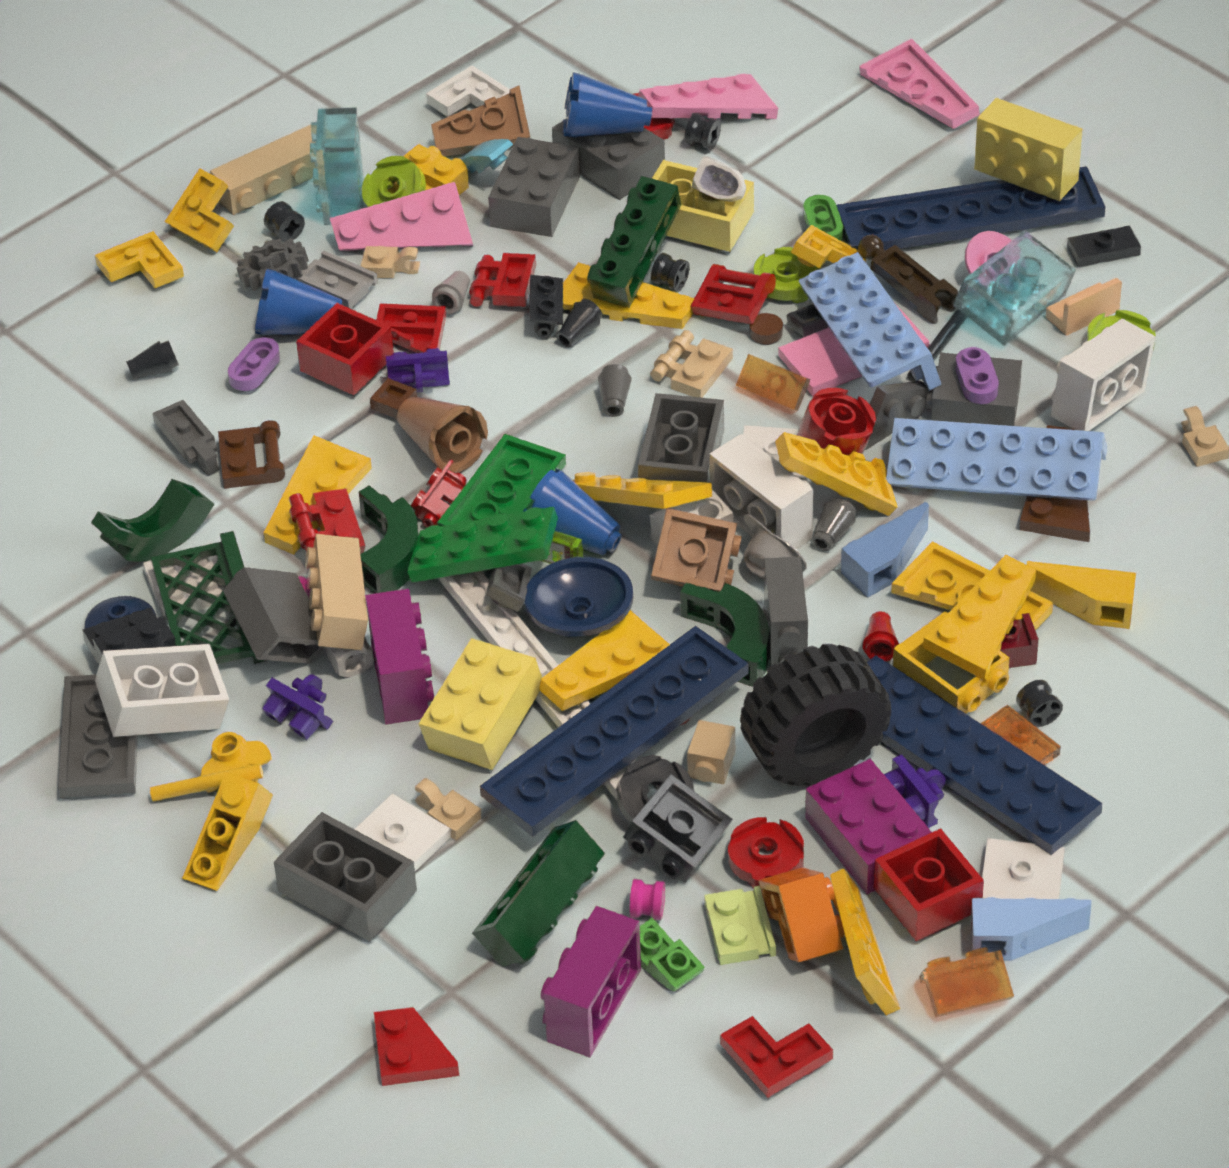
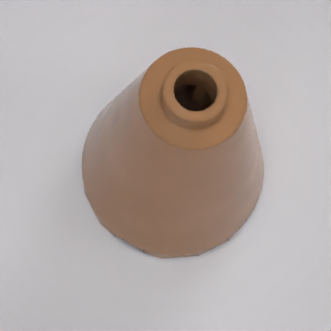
(444, 431)

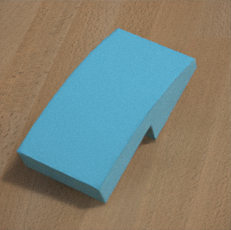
(487, 154)

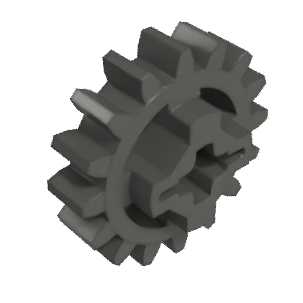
(276, 255)

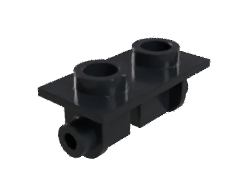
(546, 303)

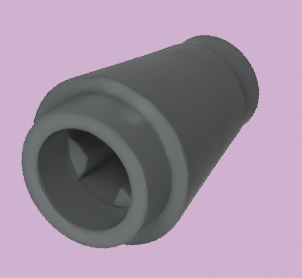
(614, 388)
(833, 523)

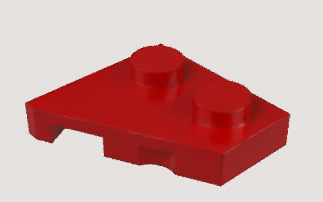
(414, 325)
(410, 1049)

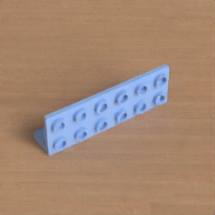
(868, 323)
(996, 459)

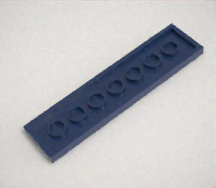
(965, 212)
(613, 730)
(982, 764)

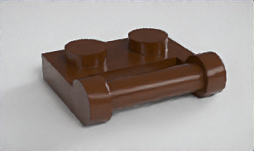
(239, 456)

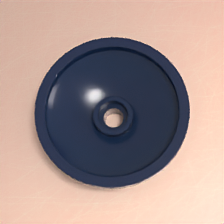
(579, 596)

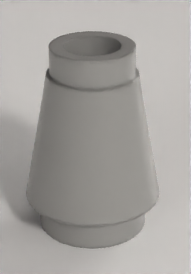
(451, 292)

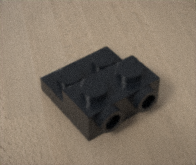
(131, 631)
(676, 829)

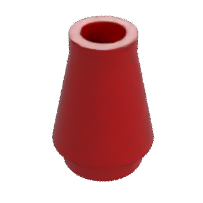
(880, 637)

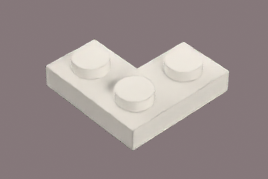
(465, 88)

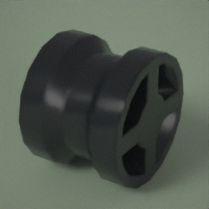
(702, 131)
(284, 221)
(670, 272)
(1039, 703)

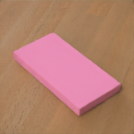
(824, 359)

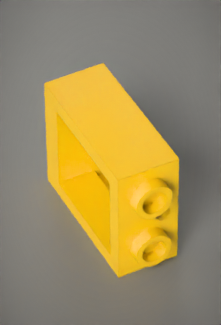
(911, 660)

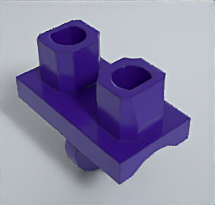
(419, 369)
(308, 712)
(918, 788)

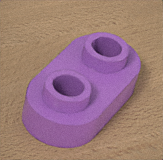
(253, 364)
(977, 375)

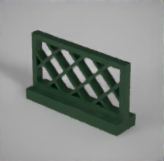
(229, 563)

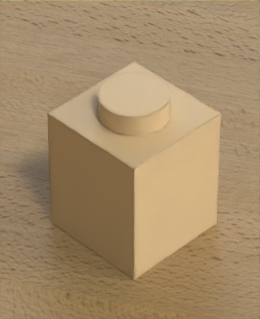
(711, 752)

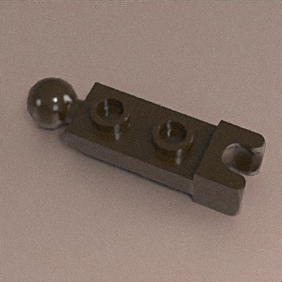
(909, 278)

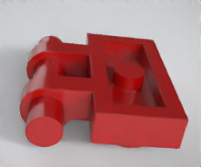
(512, 279)
(331, 511)

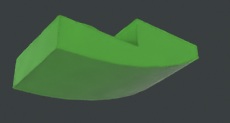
(667, 960)

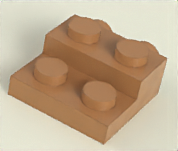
(695, 550)

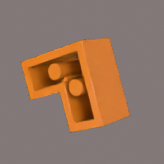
(804, 912)

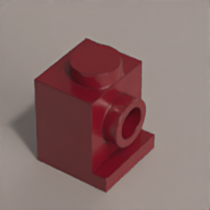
(1021, 643)

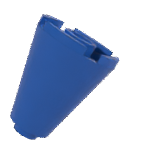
(602, 109)
(290, 305)
(577, 513)

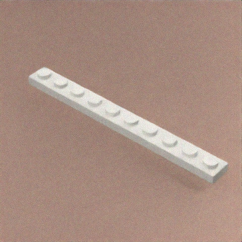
(507, 630)

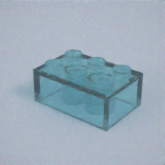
(337, 161)
(1014, 287)

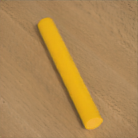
(202, 783)

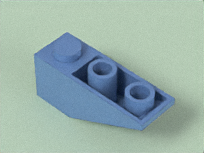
(882, 554)

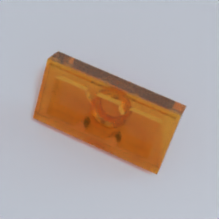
(773, 382)
(1023, 734)

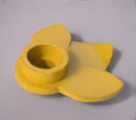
(233, 752)

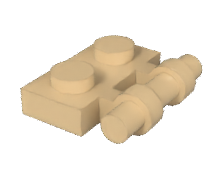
(701, 365)

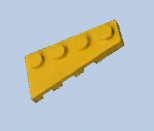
(651, 304)
(321, 469)
(641, 491)
(978, 623)
(602, 662)
(862, 944)

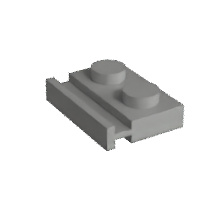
(339, 278)

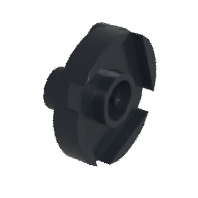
(644, 772)

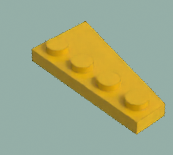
(845, 474)
(946, 577)

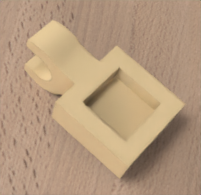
(388, 260)
(1201, 442)
(450, 810)

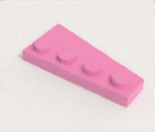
(921, 82)
(710, 98)
(414, 220)

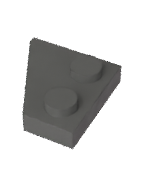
(895, 401)

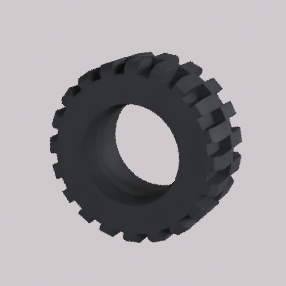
(815, 714)

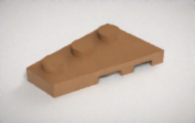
(494, 120)

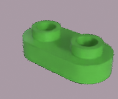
(823, 214)

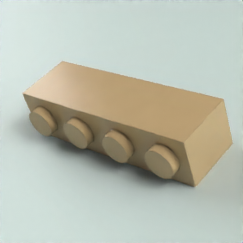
(266, 171)
(337, 592)

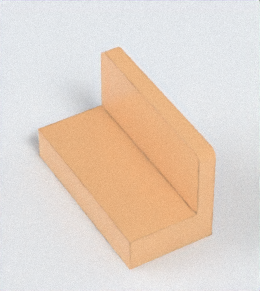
(1081, 308)

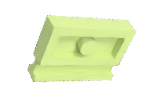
(739, 925)

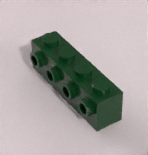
(634, 241)
(539, 894)

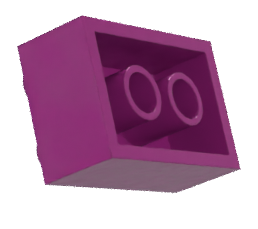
(398, 655)
(861, 819)
(591, 981)

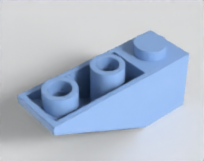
(1025, 924)

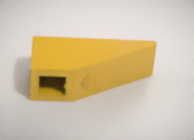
(1089, 593)
(227, 830)

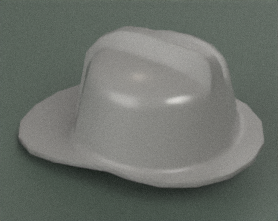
(765, 545)

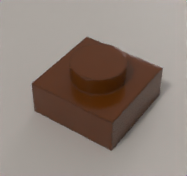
(390, 397)

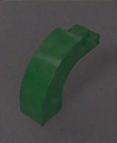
(159, 529)
(388, 561)
(736, 616)

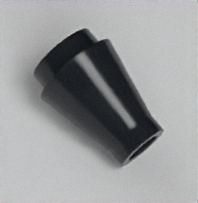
(580, 321)
(152, 361)

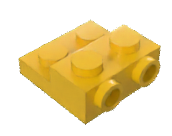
(437, 168)

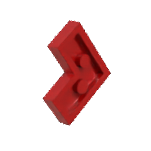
(774, 1063)

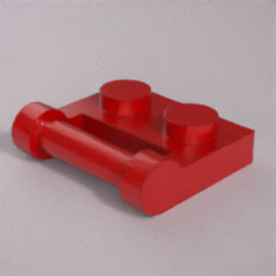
(732, 301)

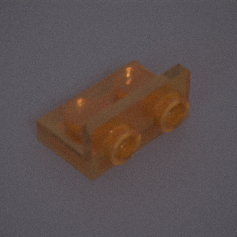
(966, 982)

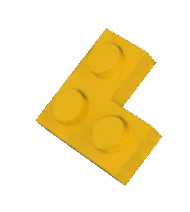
(194, 212)
(817, 247)
(141, 254)

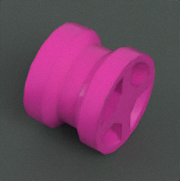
(647, 899)

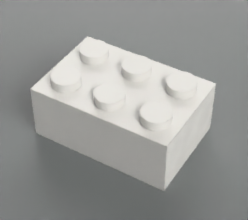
(1102, 375)
(760, 486)
(161, 690)

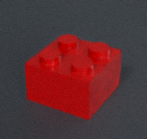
(345, 348)
(927, 884)

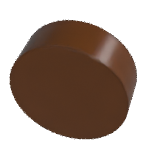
(766, 328)

